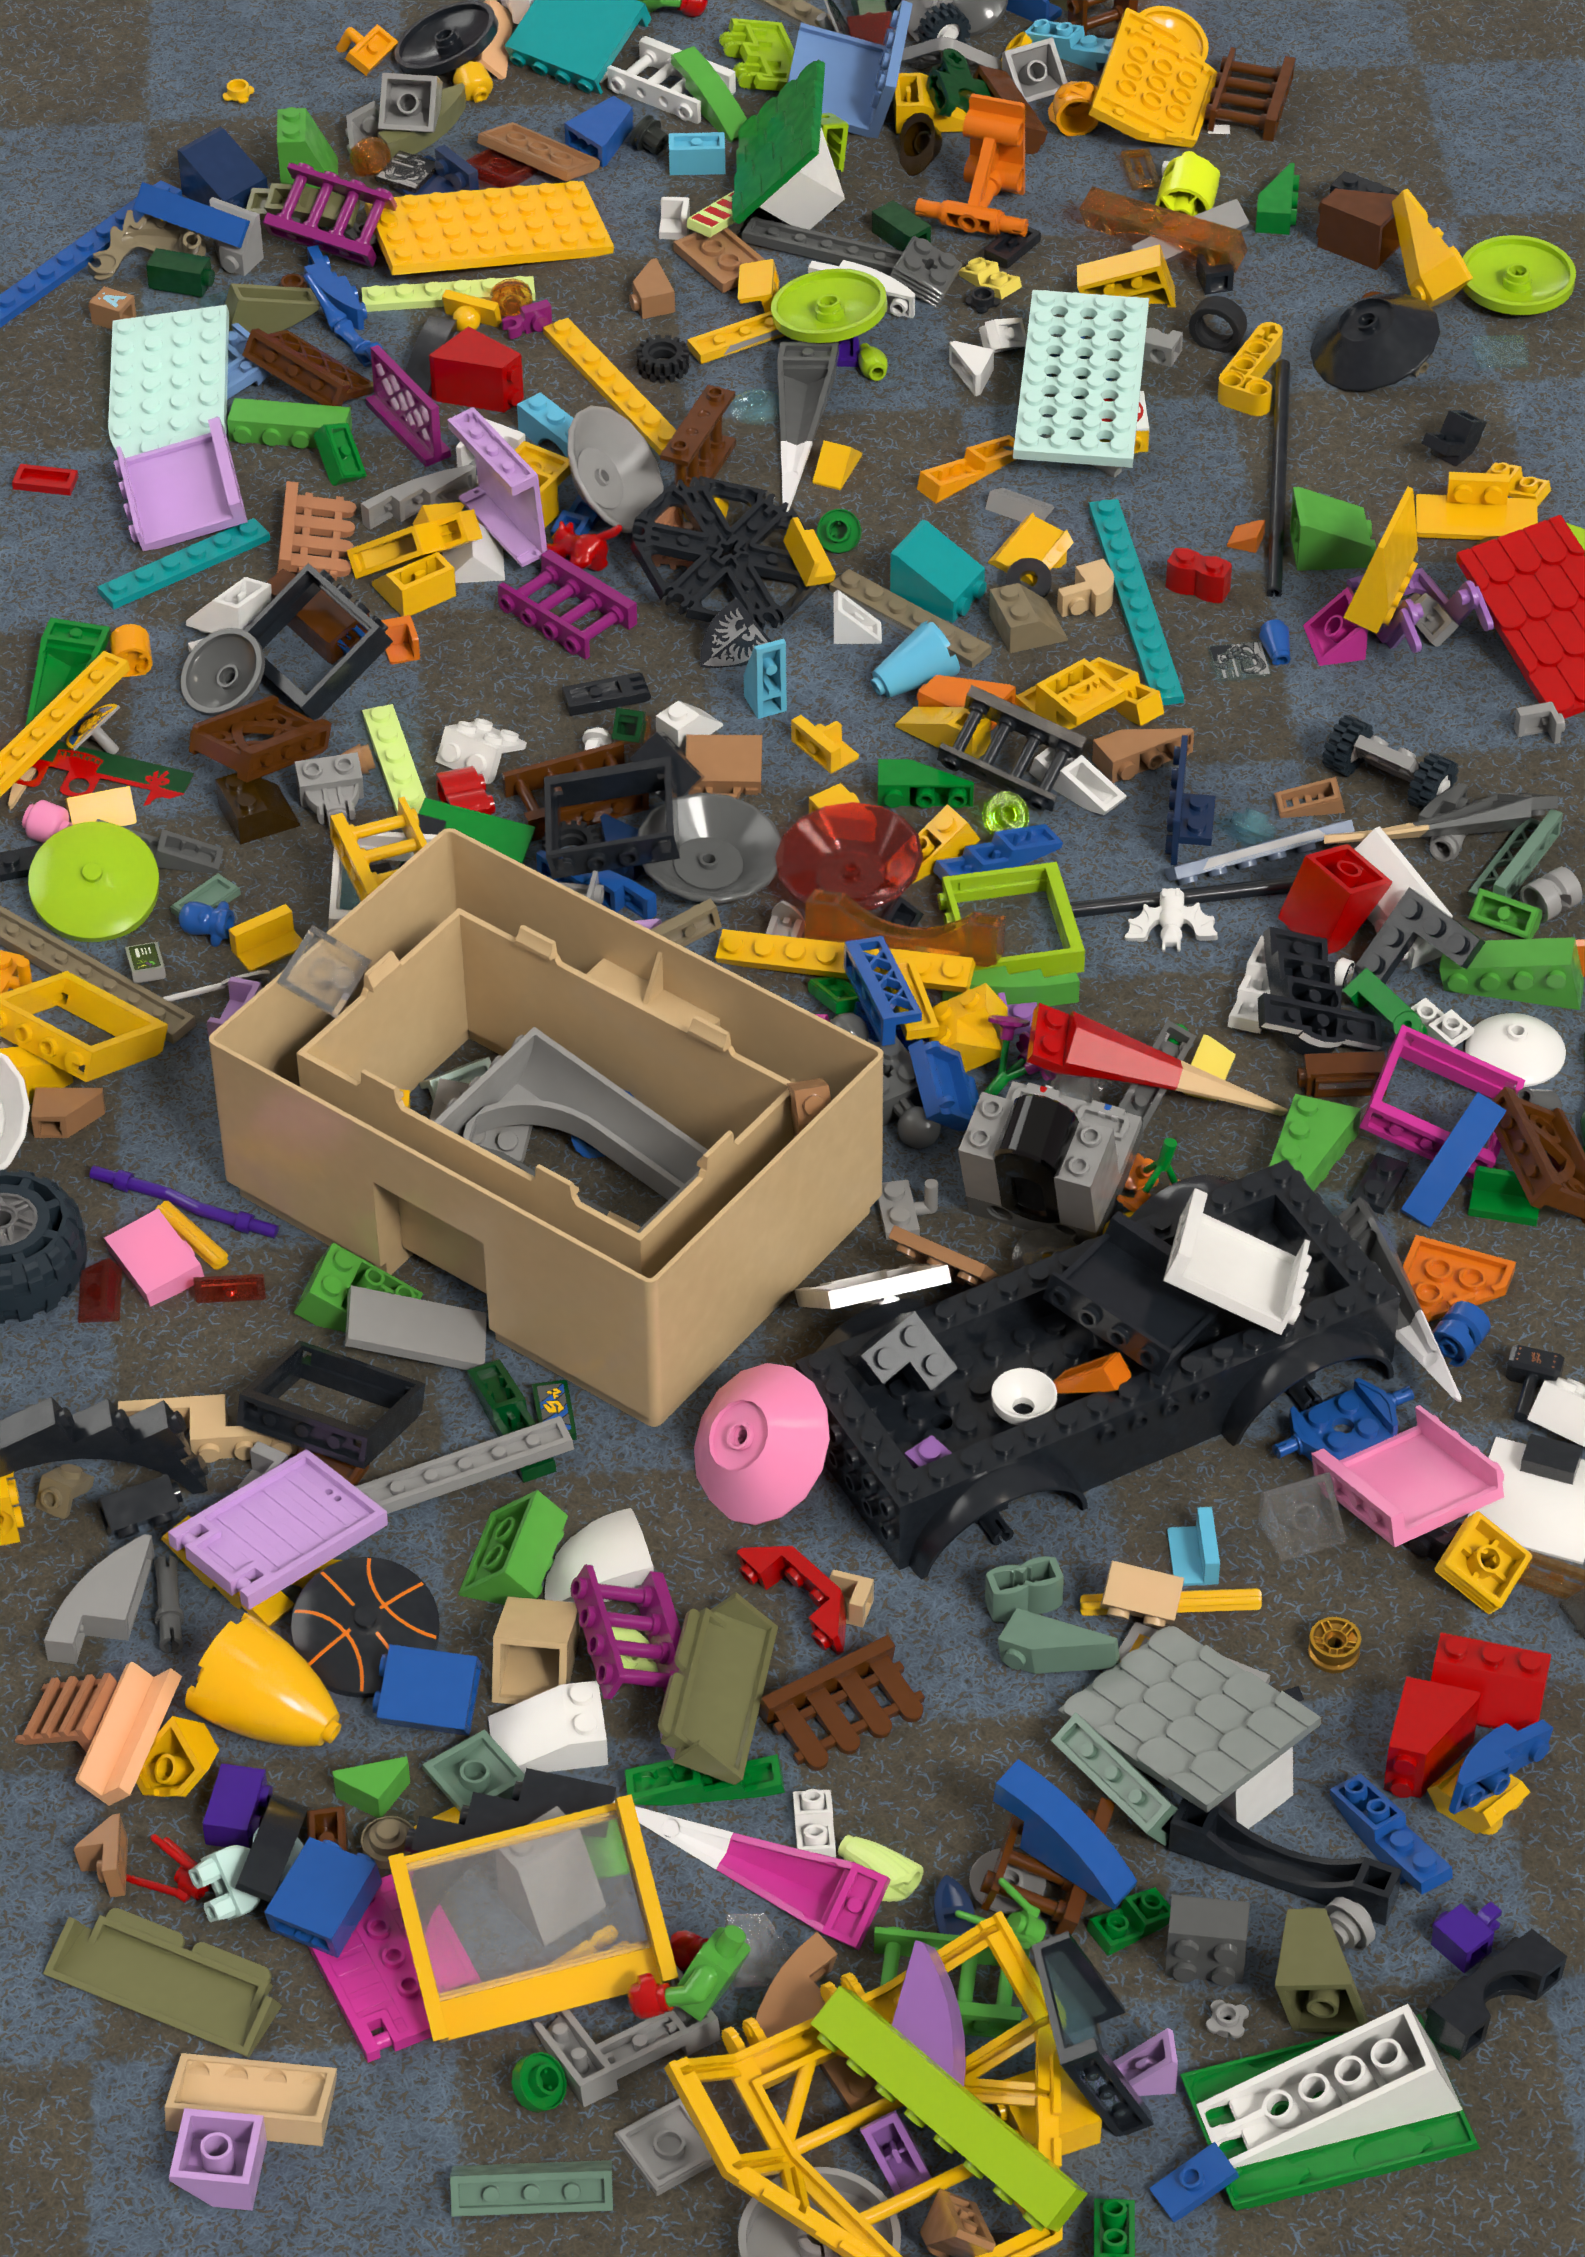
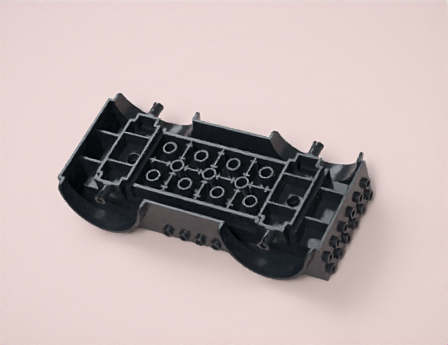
(1090, 1435)

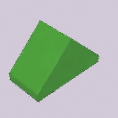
(372, 1785)

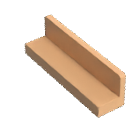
(495, 56)
(126, 1733)

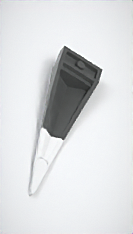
(804, 387)
(1412, 1326)

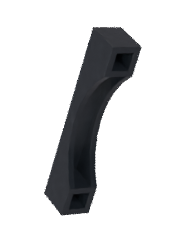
(1227, 1844)

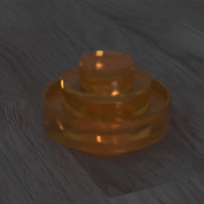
(369, 156)
(510, 296)

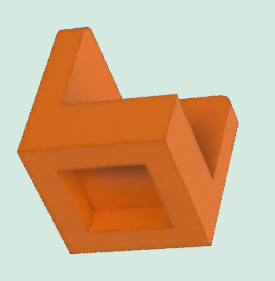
(405, 640)

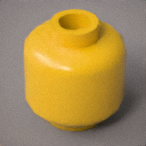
(476, 81)

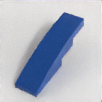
(191, 215)
(1007, 850)
(618, 890)
(1453, 1160)

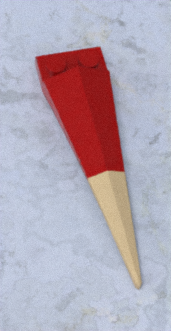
(1089, 1049)

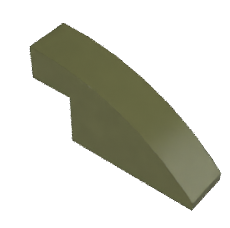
(452, 106)
(269, 306)

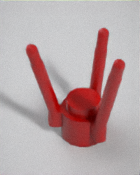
(185, 1886)

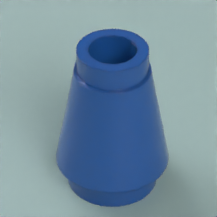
(1276, 641)

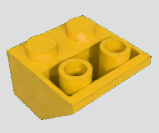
(418, 585)

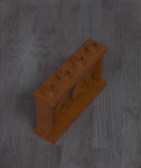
(293, 738)
(1524, 1135)

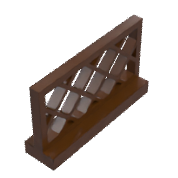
(305, 367)

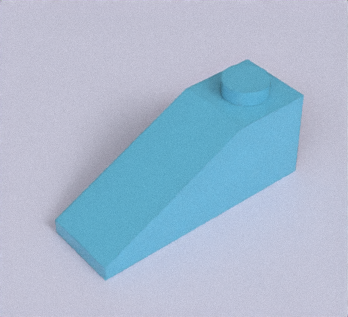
(766, 679)

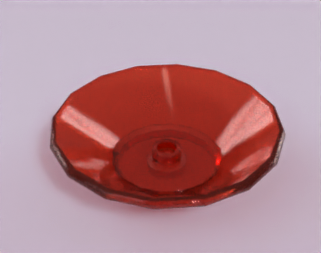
(852, 852)

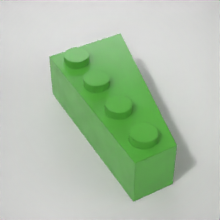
(1522, 971)
(1316, 1136)

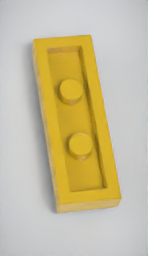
(928, 1026)

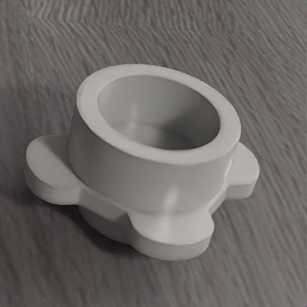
(1223, 2027)

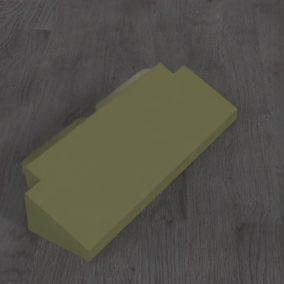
(718, 1687)
(153, 1975)

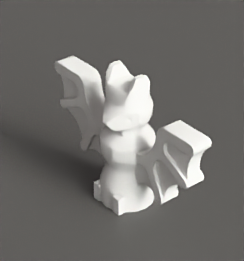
(1171, 916)

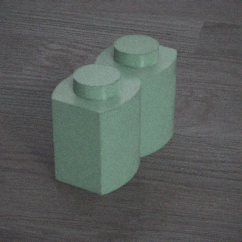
(1030, 1587)

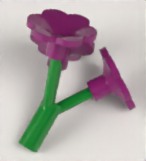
(1008, 1025)

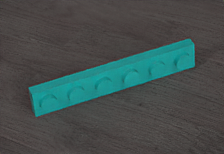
(183, 563)

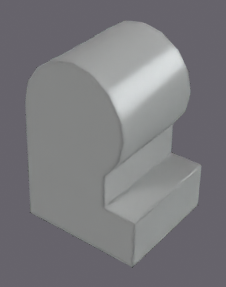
(1162, 347)

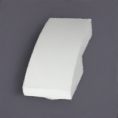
(1443, 1027)
(814, 1821)

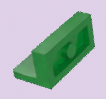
(1500, 1197)

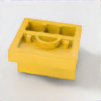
(551, 472)
(1072, 695)

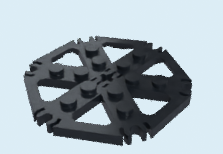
(708, 542)

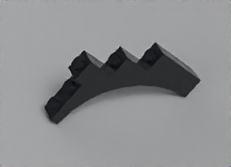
(103, 1432)
(494, 1814)

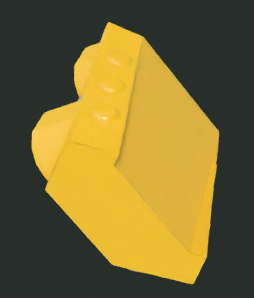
(1033, 540)
(1488, 1814)

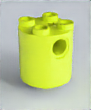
(1188, 185)

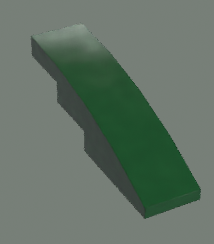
(506, 1409)

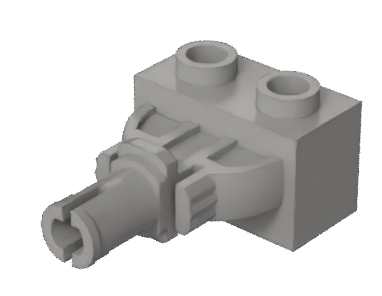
(330, 785)

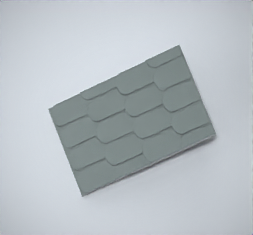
(1198, 1725)

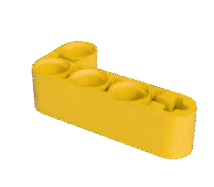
(1241, 380)

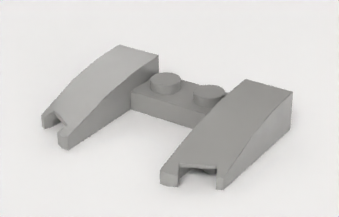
(595, 2068)

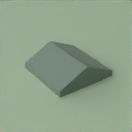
(474, 1767)

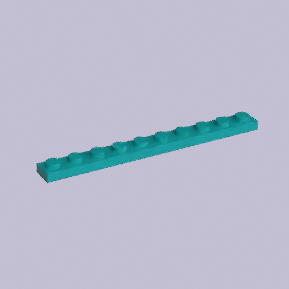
(1135, 600)

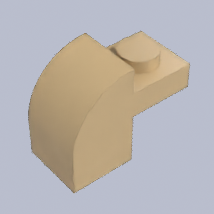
(1090, 592)

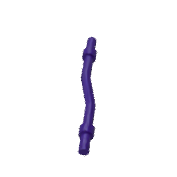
(242, 1221)

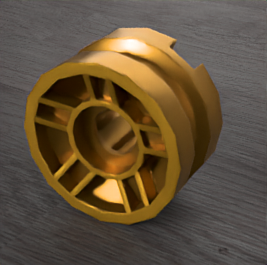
(1325, 1636)

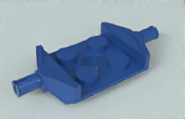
(1364, 1409)

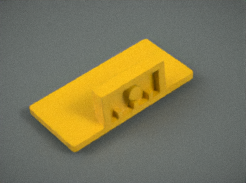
(1473, 508)

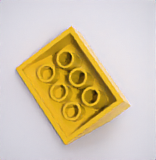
(1388, 570)

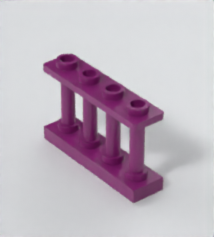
(334, 240)
(573, 583)
(656, 1620)

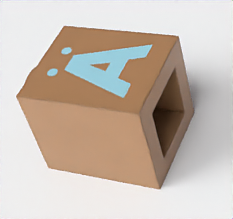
(111, 306)

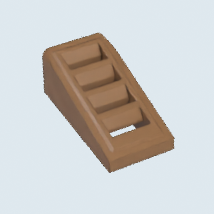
(1328, 800)

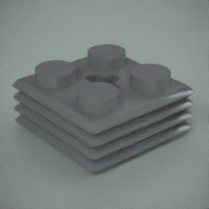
(926, 270)

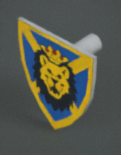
(90, 728)

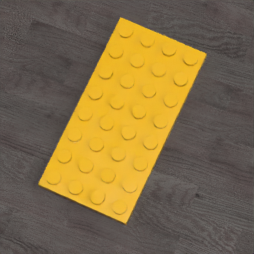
(491, 228)

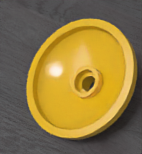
(1184, 25)

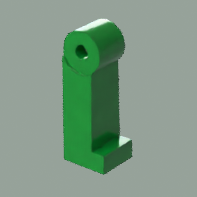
(1372, 991)

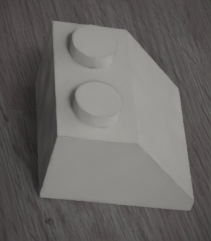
(409, 102)

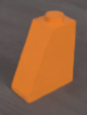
(952, 692)

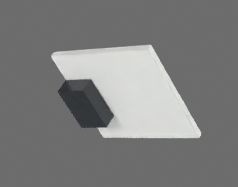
(1541, 1496)

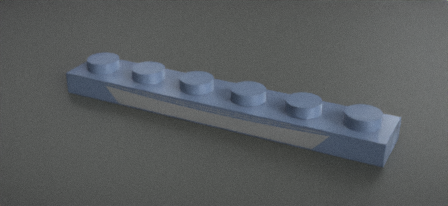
(1247, 856)

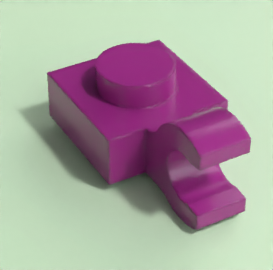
(531, 319)

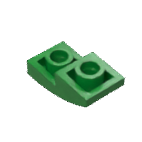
(1137, 1918)

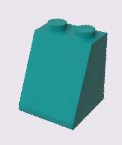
(935, 573)

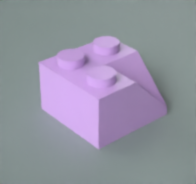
(220, 2157)

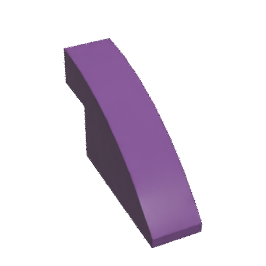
(930, 2011)

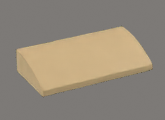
(289, 2096)

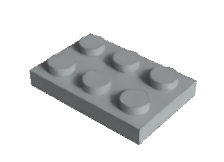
(508, 1139)

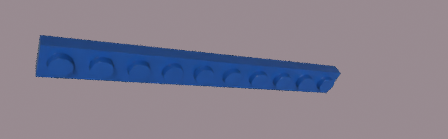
(66, 262)

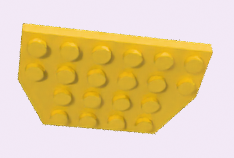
(1153, 84)

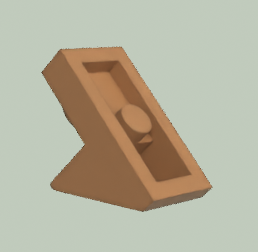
(107, 1853)

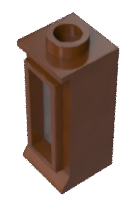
(1340, 1073)

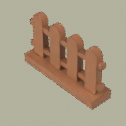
(314, 525)

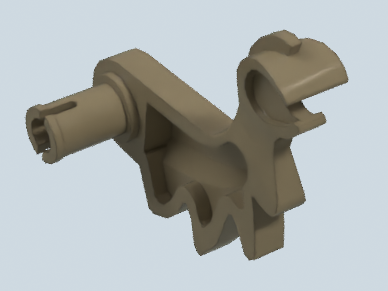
(144, 236)

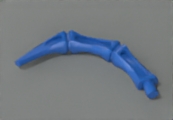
(341, 325)

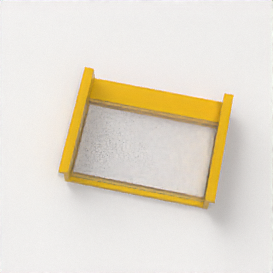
(532, 1920)

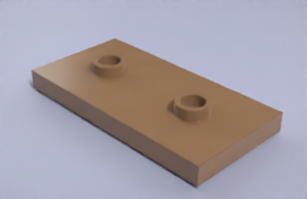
(538, 151)

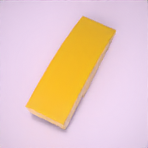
(1141, 701)

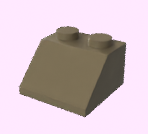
(1023, 618)

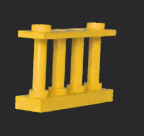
(357, 859)

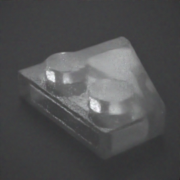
(767, 1951)

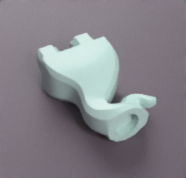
(222, 1872)

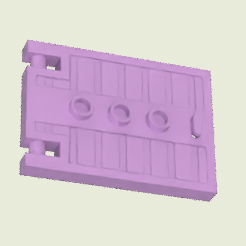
(278, 1528)

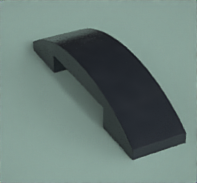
(271, 1848)

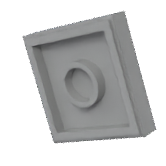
(665, 2147)

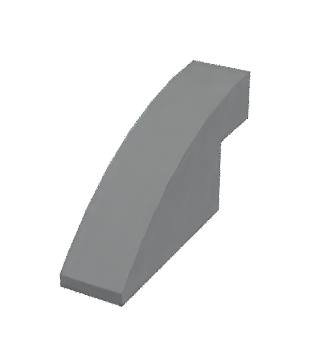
(102, 1601)

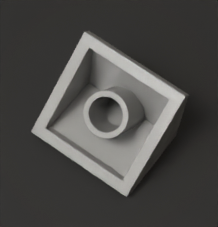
(1035, 69)

